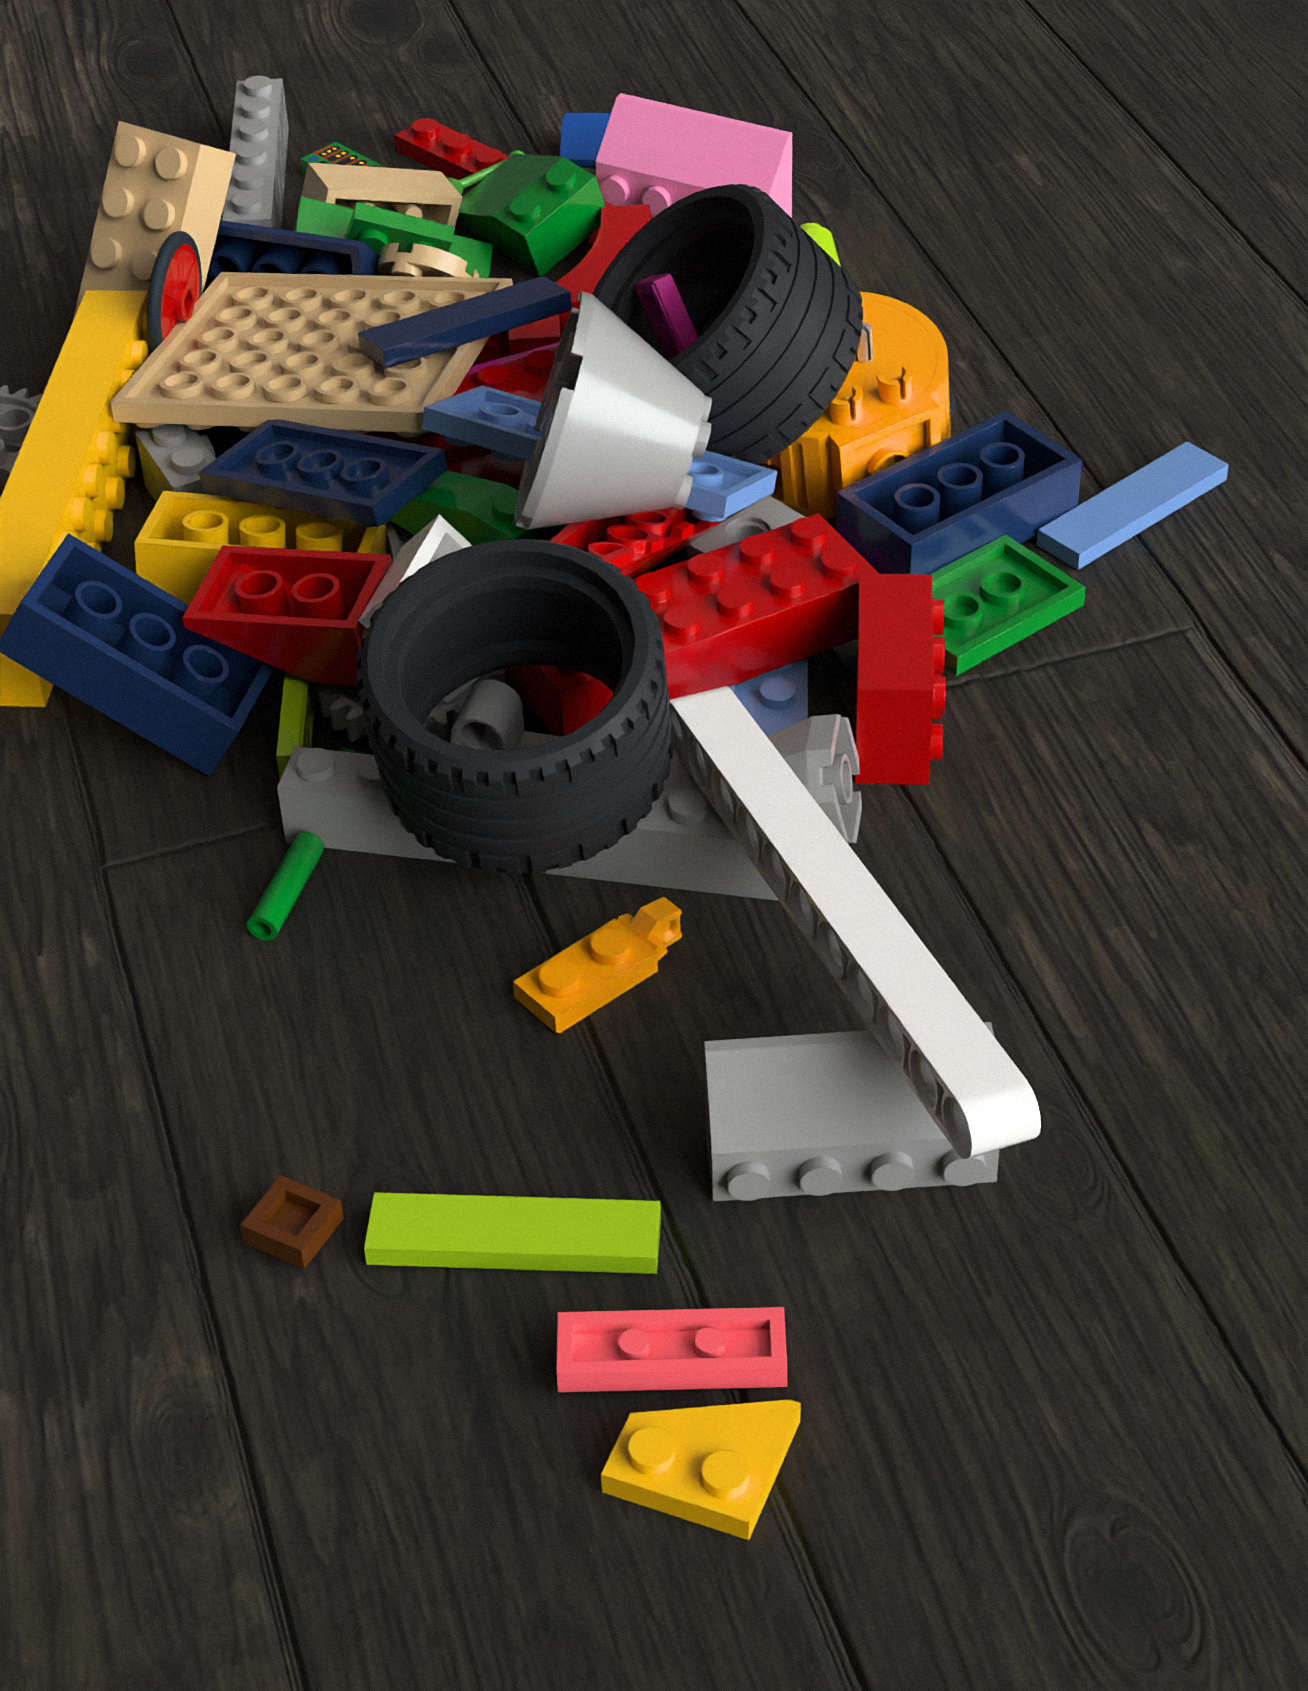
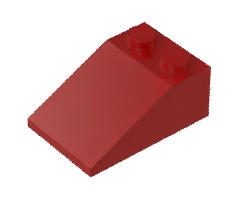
(289, 607)

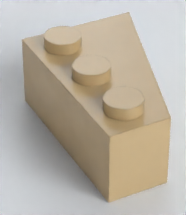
(404, 191)

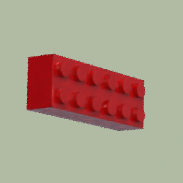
(727, 618)

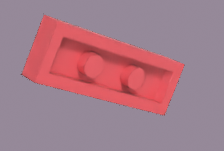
(671, 1349)

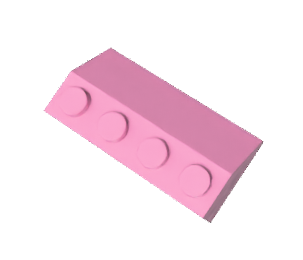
(669, 152)

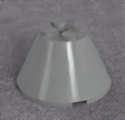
(612, 427)

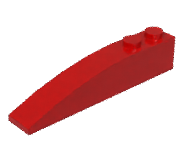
(636, 540)

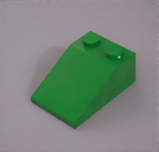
(534, 209)

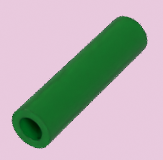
(285, 886)

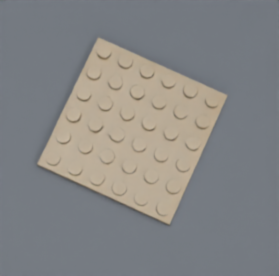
(293, 354)

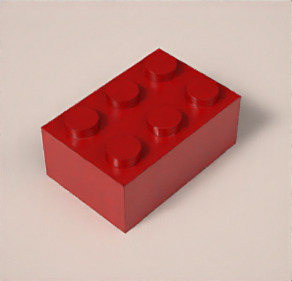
(899, 679)

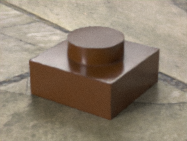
(292, 1222)

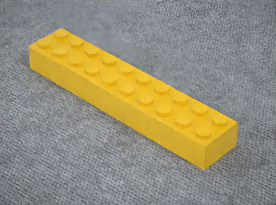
(71, 461)

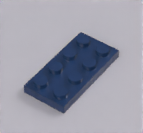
(324, 472)

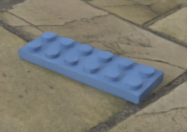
(507, 428)

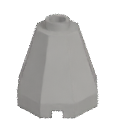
(824, 760)

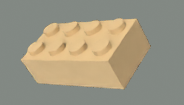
(148, 193)

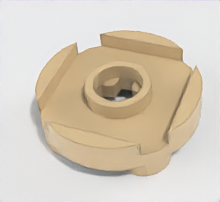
(421, 262)

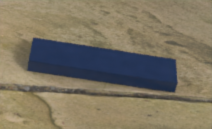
(464, 321)

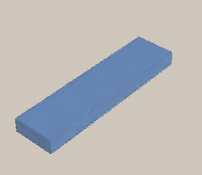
(1131, 505)

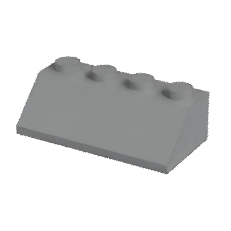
(821, 1121)

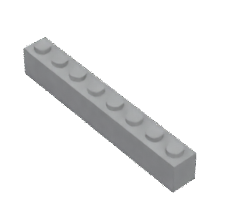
(674, 847)

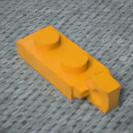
(599, 966)

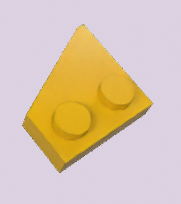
(703, 1461)

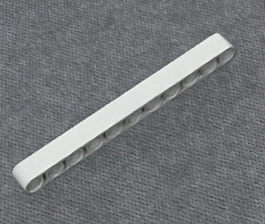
(855, 929)

